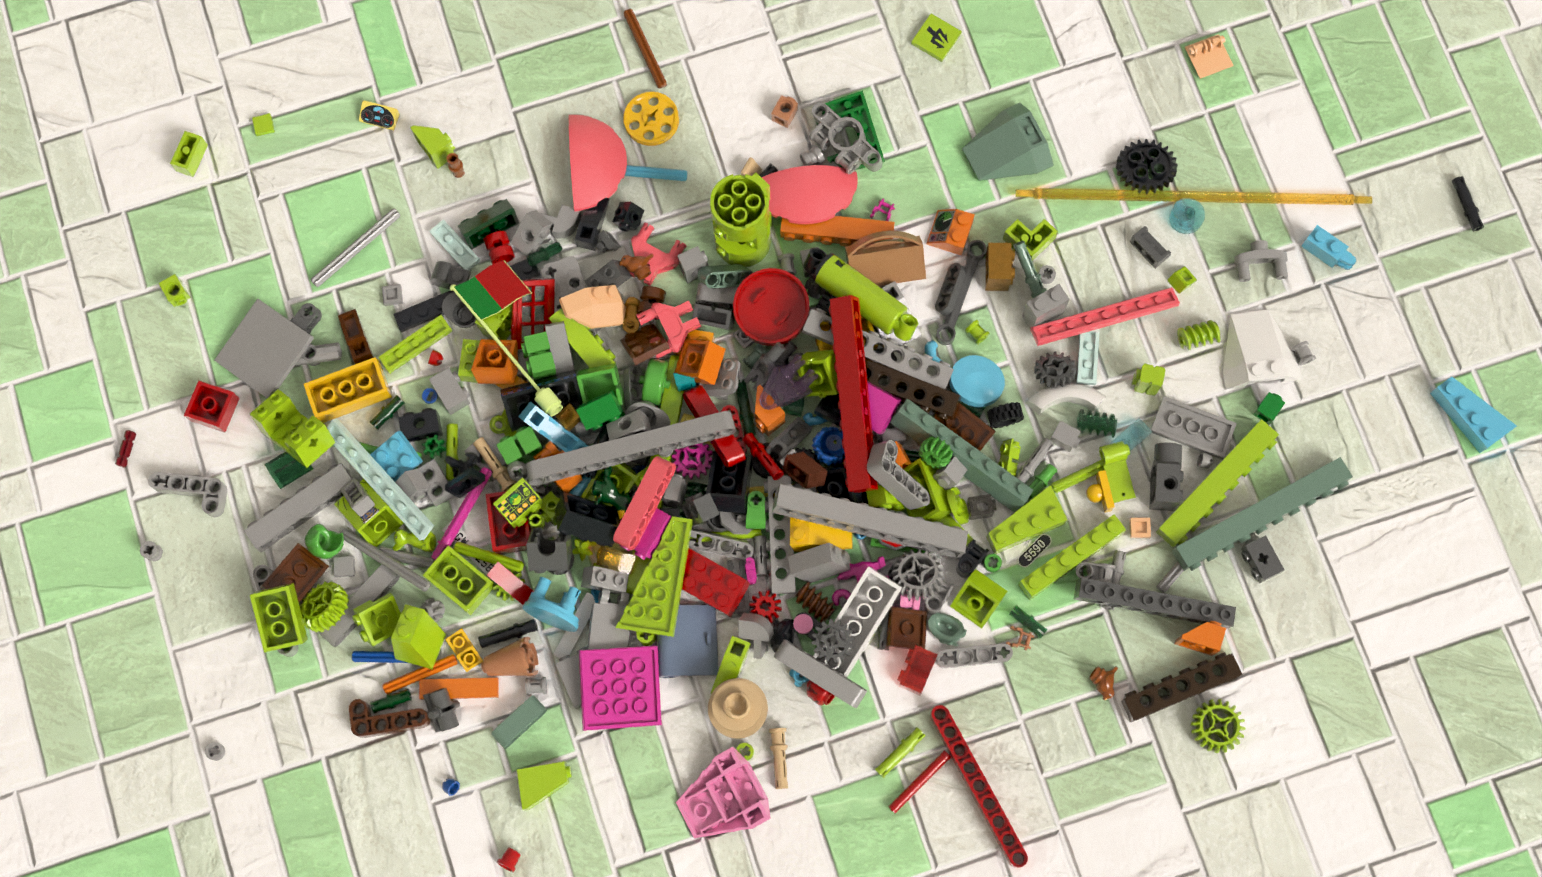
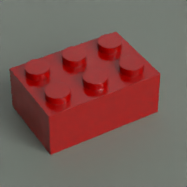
(503, 536)

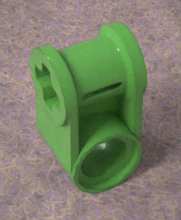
(756, 513)

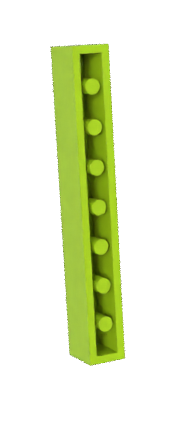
(1217, 483)

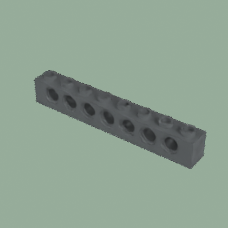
(1153, 602)

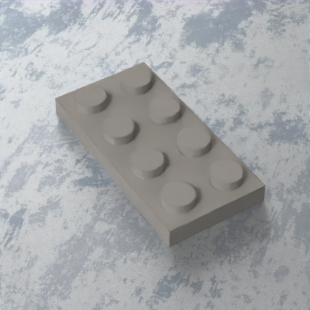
(1193, 427)

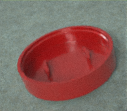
(771, 306)

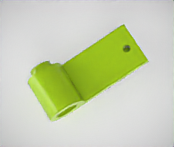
(1114, 463)

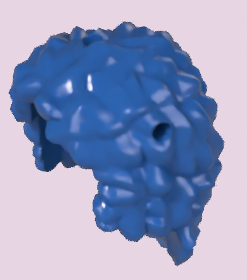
(825, 448)

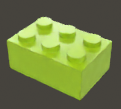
(459, 580)
(278, 617)

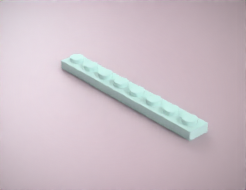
(380, 480)

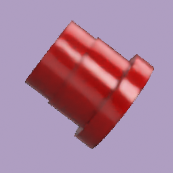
(509, 860)

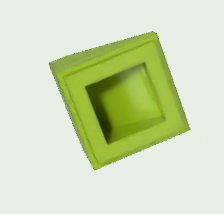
(1181, 279)

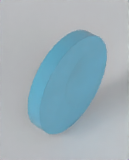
(977, 381)

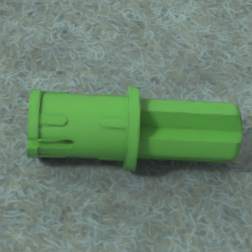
(1042, 479)

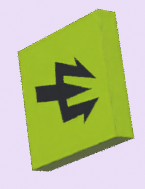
(936, 37)

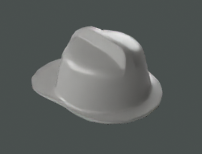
(656, 416)

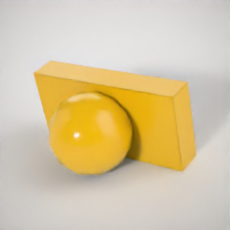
(1101, 492)

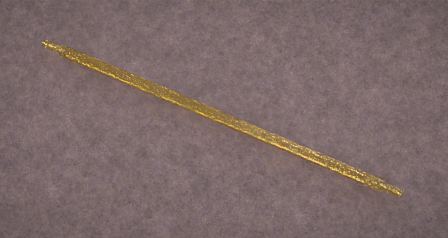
(1200, 196)

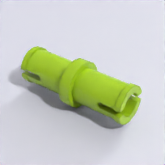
(534, 518)

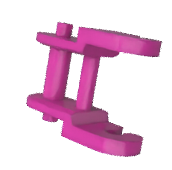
(876, 209)
(750, 570)

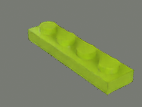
(415, 344)

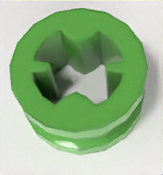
(998, 564)

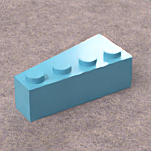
(1471, 414)

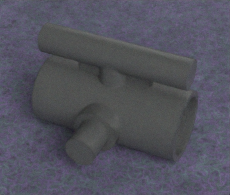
(441, 710)

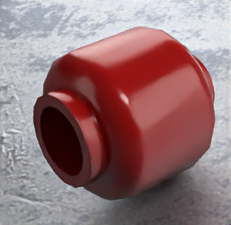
(818, 694)

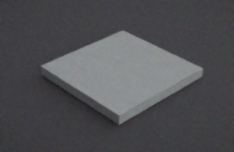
(264, 349)

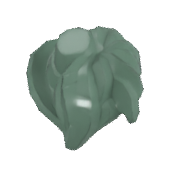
(946, 628)

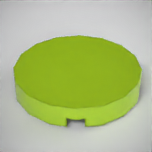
(958, 505)

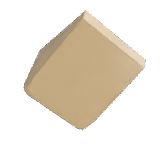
(751, 168)

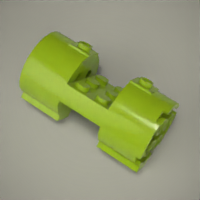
(741, 219)

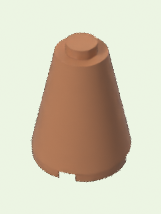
(512, 660)

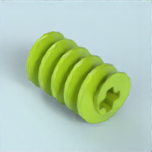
(1198, 333)

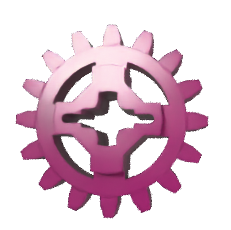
(687, 463)

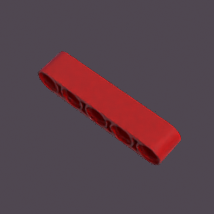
(701, 405)

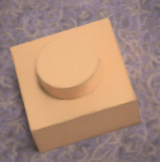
(1140, 528)

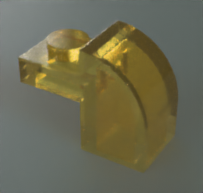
(615, 559)

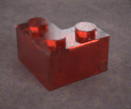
(918, 669)

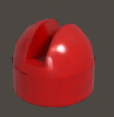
(435, 358)

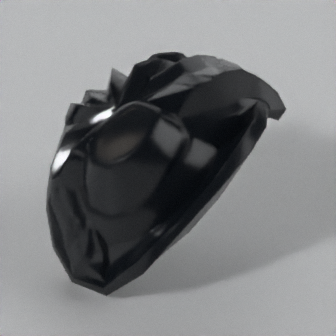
(782, 631)

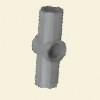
(323, 353)

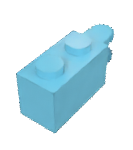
(1328, 249)

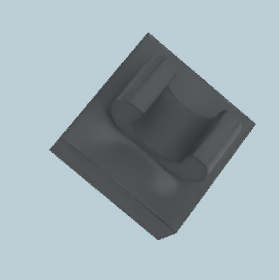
(607, 242)

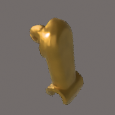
(631, 322)

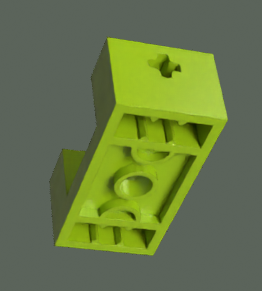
(290, 430)

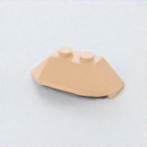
(595, 306)

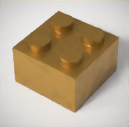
(999, 267)

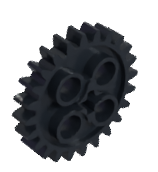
(1162, 162)

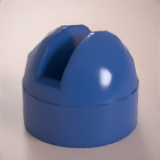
(425, 394)
(451, 786)

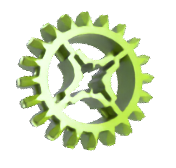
(324, 606)
(1213, 718)

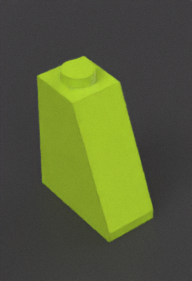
(541, 782)

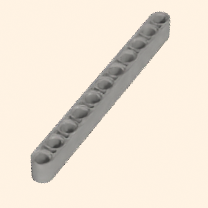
(630, 448)

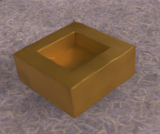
(568, 417)

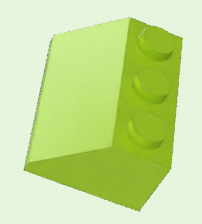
(939, 504)

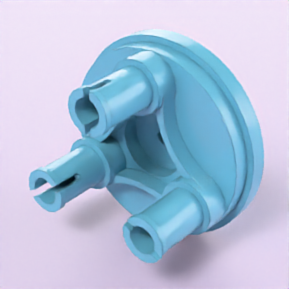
(554, 614)

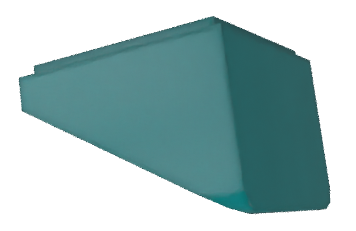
(684, 382)

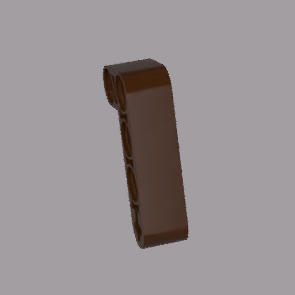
(390, 719)

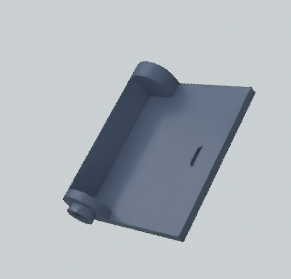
(687, 651)

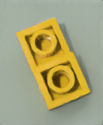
(464, 650)

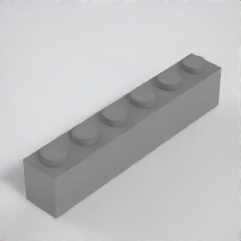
(299, 508)

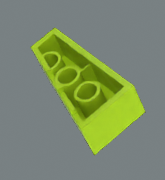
(1031, 520)

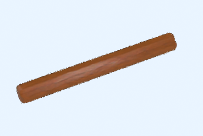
(645, 48)

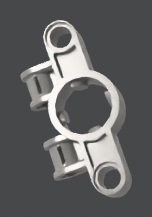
(848, 157)

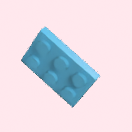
(396, 456)

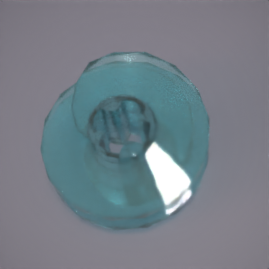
(1193, 210)

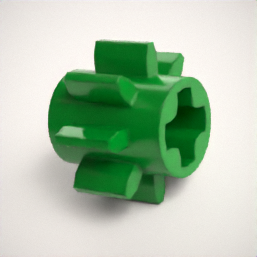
(431, 443)

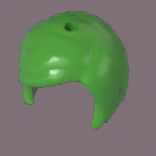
(323, 542)

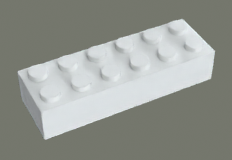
(863, 614)

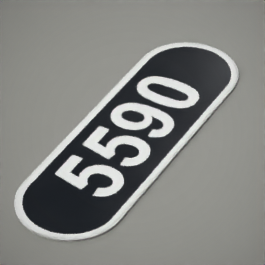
(1034, 550)

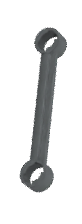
(970, 266)

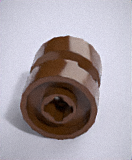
(649, 296)

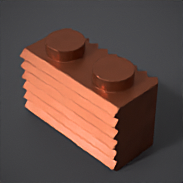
(804, 470)

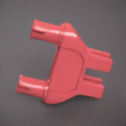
(661, 261)
(671, 323)

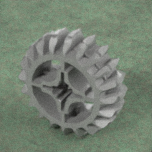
(932, 568)

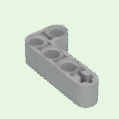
(893, 478)
(187, 489)

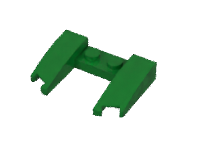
(857, 108)

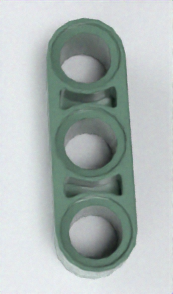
(718, 274)
(519, 722)

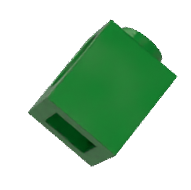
(1269, 408)

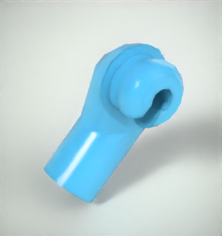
(930, 349)

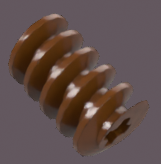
(815, 602)

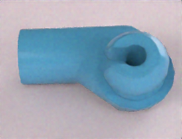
(810, 420)

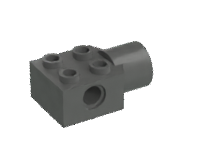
(1166, 472)

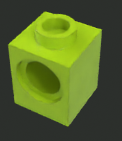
(171, 284)

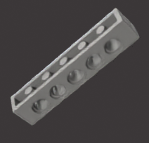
(785, 585)

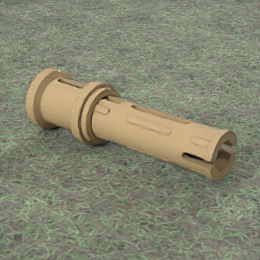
(499, 471)
(778, 747)

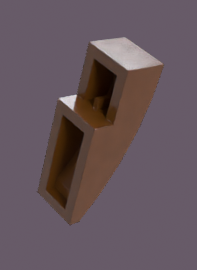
(355, 336)

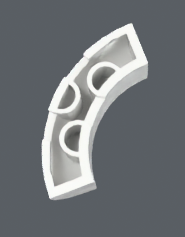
(1071, 392)

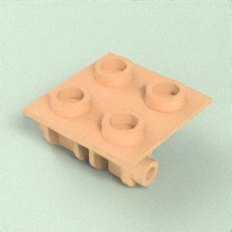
(1209, 56)

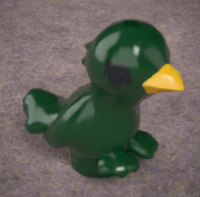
(607, 492)

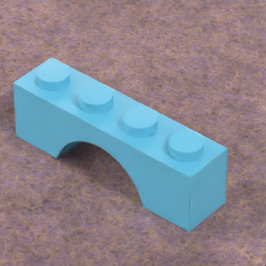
(550, 428)

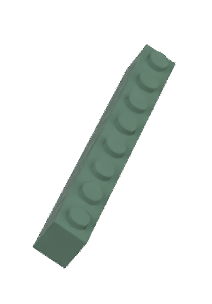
(980, 468)

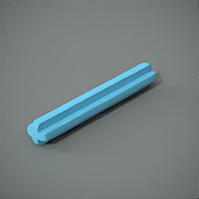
(656, 173)

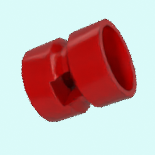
(499, 247)

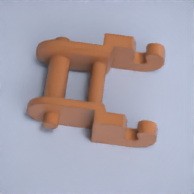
(1029, 635)

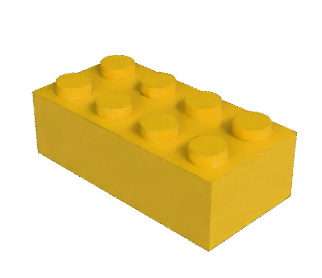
(347, 390)

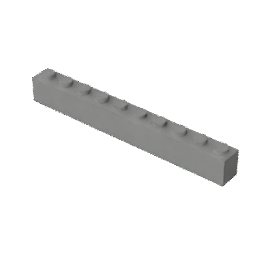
(869, 521)

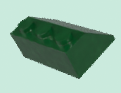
(496, 218)

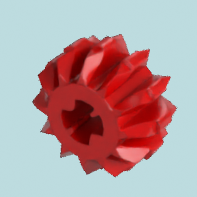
(769, 601)

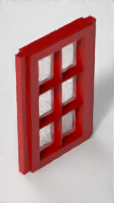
(533, 310)

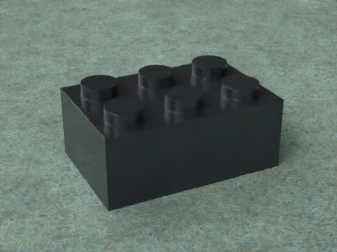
(730, 485)
(585, 520)

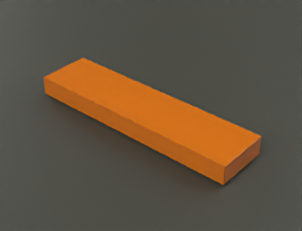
(462, 687)

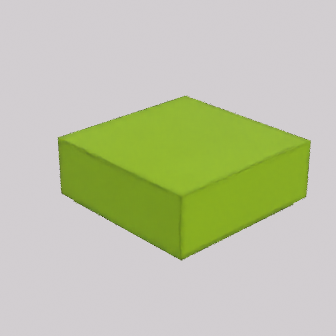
(263, 124)

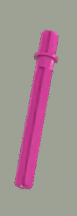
(461, 515)

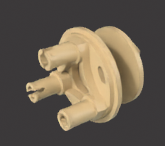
(737, 708)

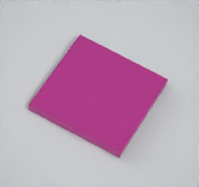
(619, 688)

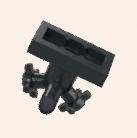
(465, 475)

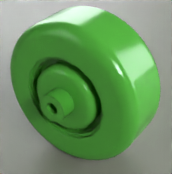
(655, 381)

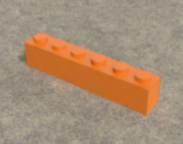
(835, 230)

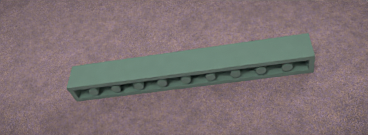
(1261, 514)

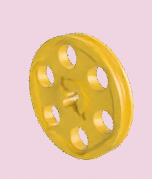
(650, 111)

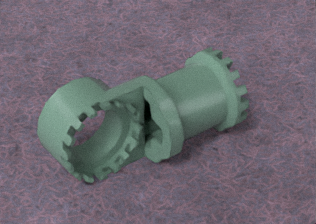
(754, 356)

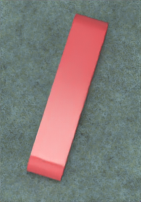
(644, 503)

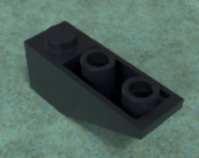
(591, 225)

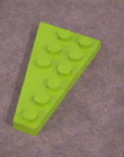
(659, 590)

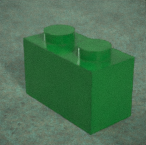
(599, 410)

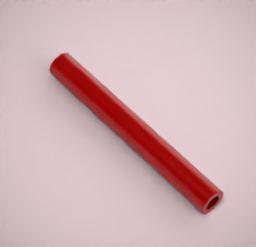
(919, 782)

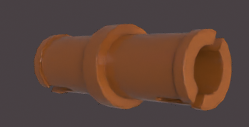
(455, 165)

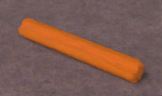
(418, 674)

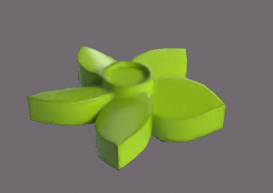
(582, 548)

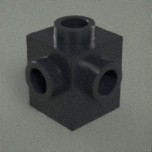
(628, 216)

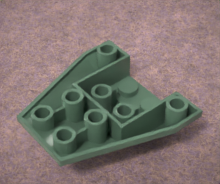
(1009, 146)

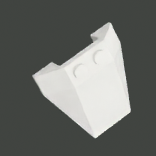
(1257, 351)

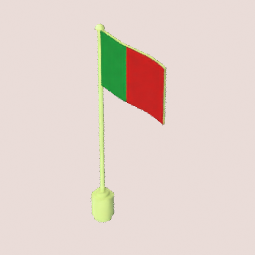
(490, 294)

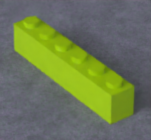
(1071, 557)

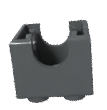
(548, 554)

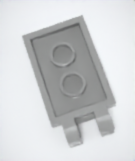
(604, 620)

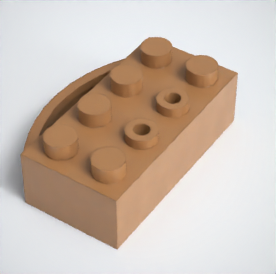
(888, 259)

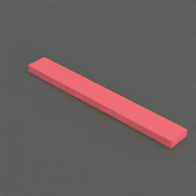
(1104, 316)

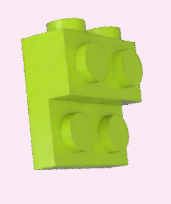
(377, 619)

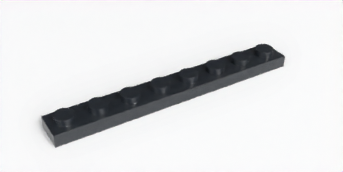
(432, 307)

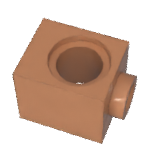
(784, 118)

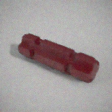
(125, 448)

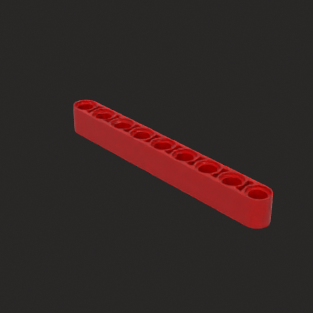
(987, 793)

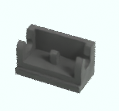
(1149, 247)

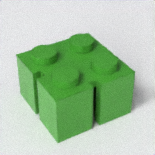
(540, 359)
(599, 381)
(521, 446)

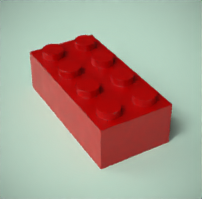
(713, 583)

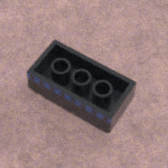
(518, 397)

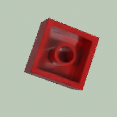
(211, 406)

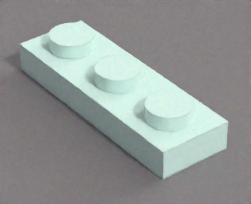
(454, 245)
(1088, 357)

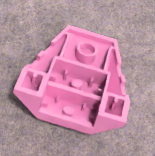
(724, 797)

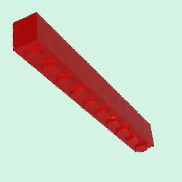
(853, 391)

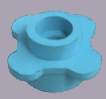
(798, 680)

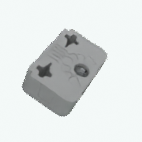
(565, 274)

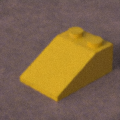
(808, 535)

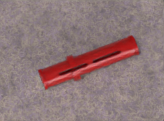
(758, 450)

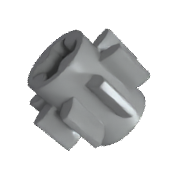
(434, 608)

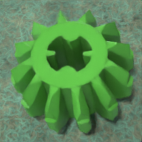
(935, 452)

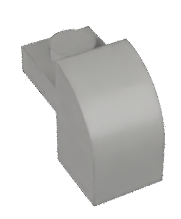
(565, 223)
(758, 629)

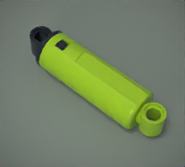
(875, 303)

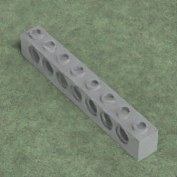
(943, 369)

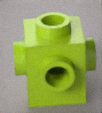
(548, 506)

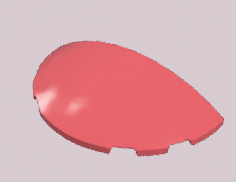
(596, 161)
(810, 192)

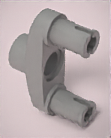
(1261, 254)

